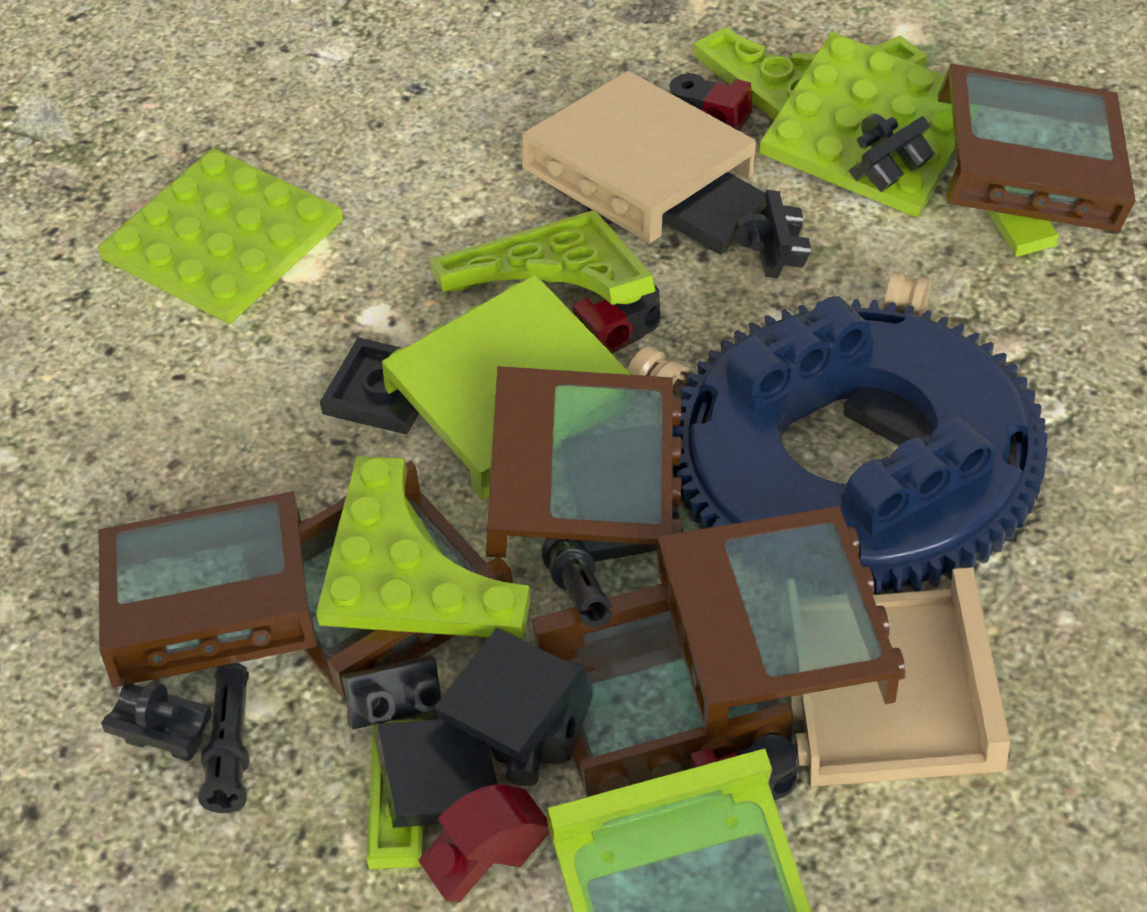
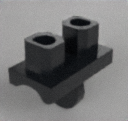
(879, 161)
(774, 235)
(391, 691)
(158, 720)

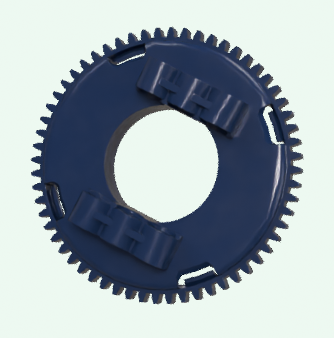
(914, 514)

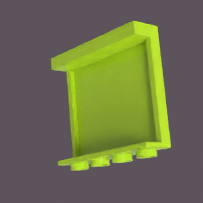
(454, 367)

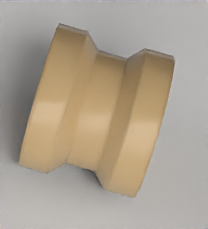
(908, 292)

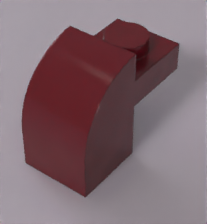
(482, 829)

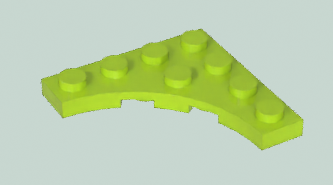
(771, 75)
(570, 251)
(395, 580)

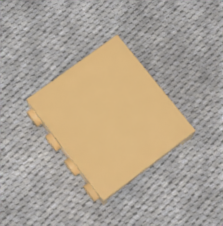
(634, 152)
(944, 711)

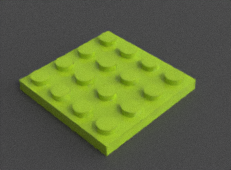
(825, 115)
(221, 234)

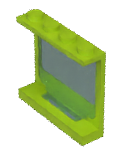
(680, 844)

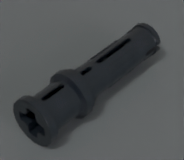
(574, 571)
(226, 755)

